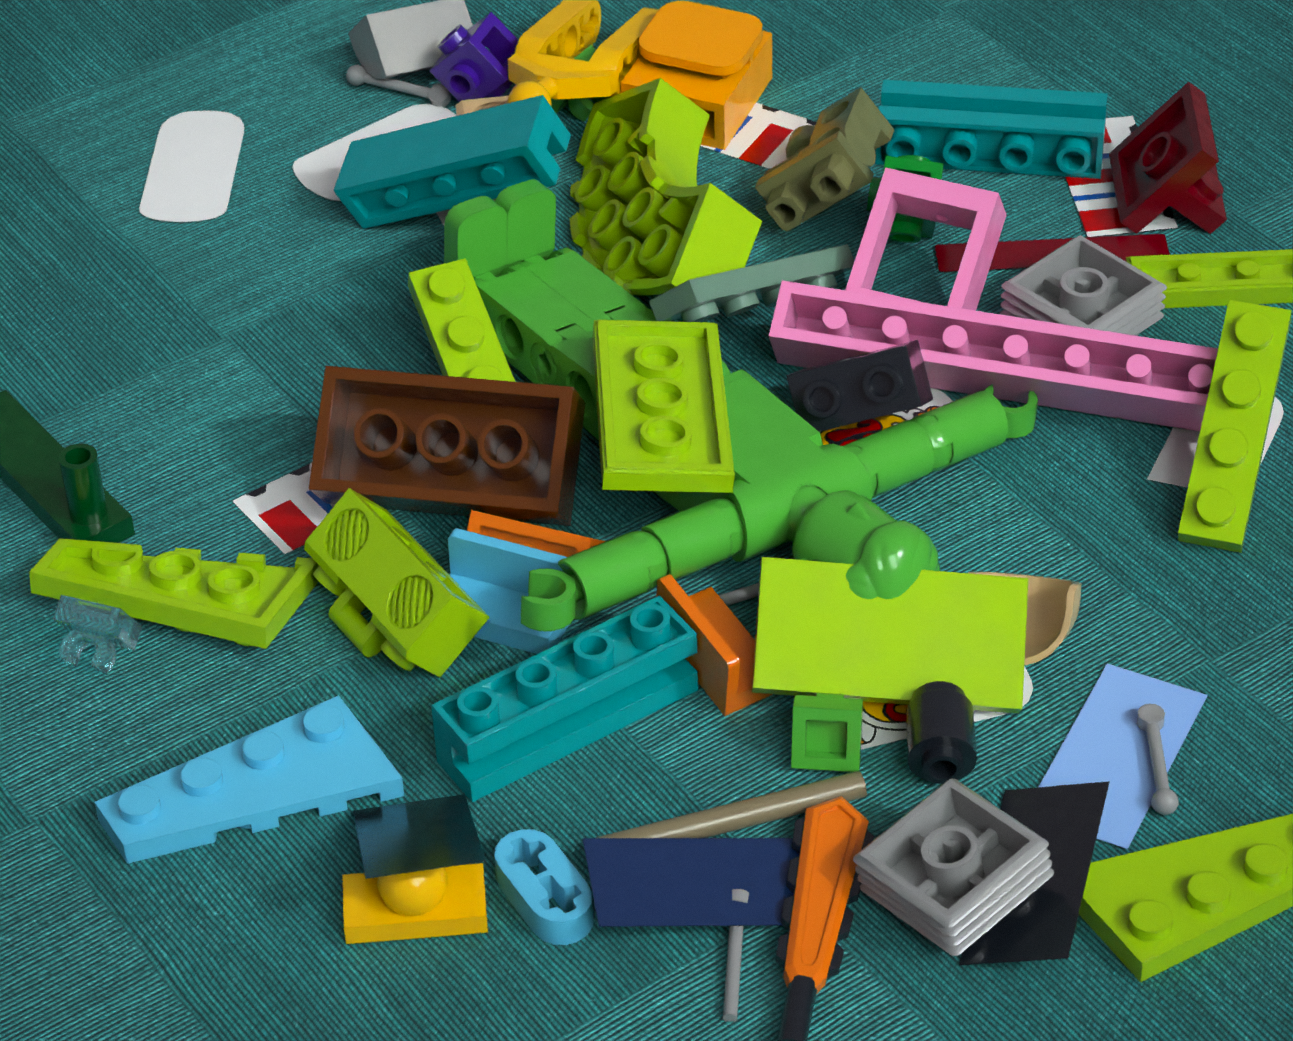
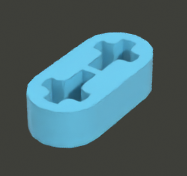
(532, 892)

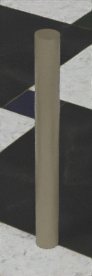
(752, 810)

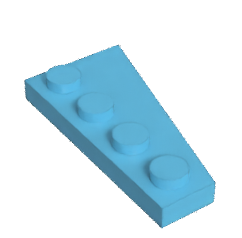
(277, 771)

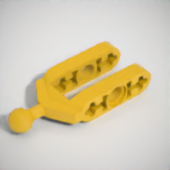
(547, 52)

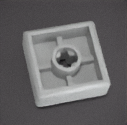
(1085, 289)
(953, 866)

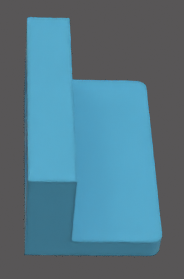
(496, 578)

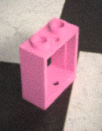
(938, 202)

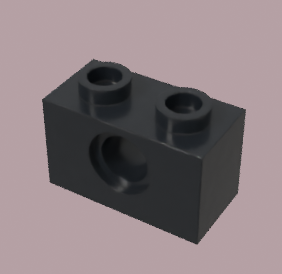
(861, 387)

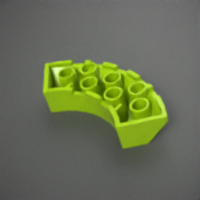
(641, 198)

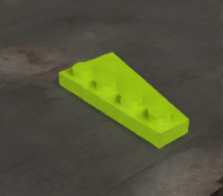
(178, 589)
(1189, 893)

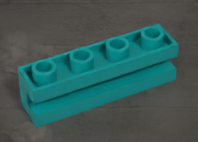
(996, 127)
(450, 161)
(564, 698)

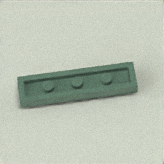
(744, 287)

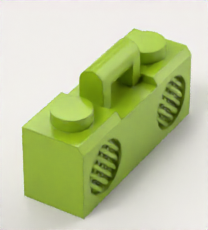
(378, 565)

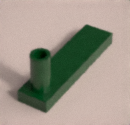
(57, 481)

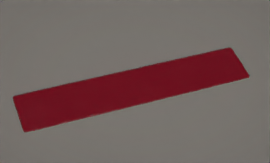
(1027, 252)

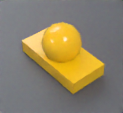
(415, 904)

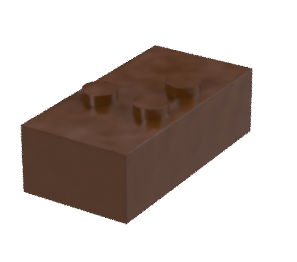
(448, 444)

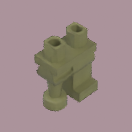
(825, 160)

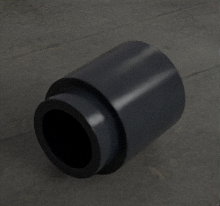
(940, 733)

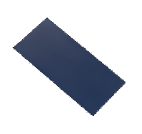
(688, 880)

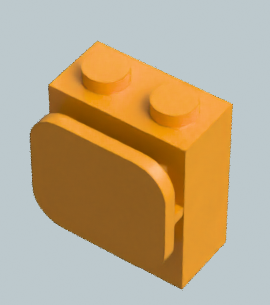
(711, 58)

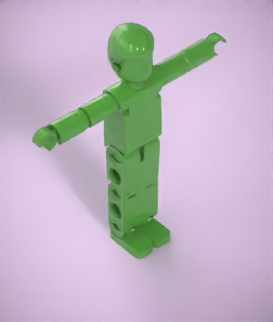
(784, 474)

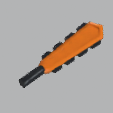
(818, 912)

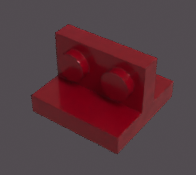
(1171, 164)

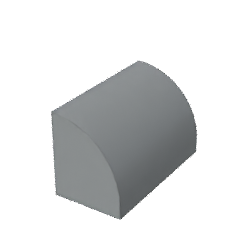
(406, 37)

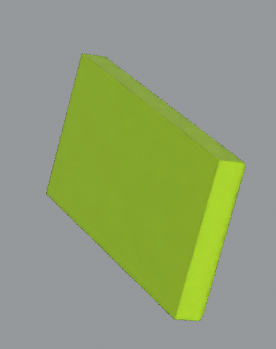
(662, 407)
(881, 650)

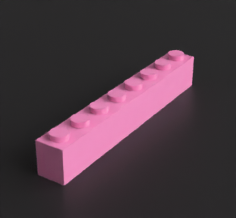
(976, 349)

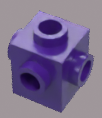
(471, 69)

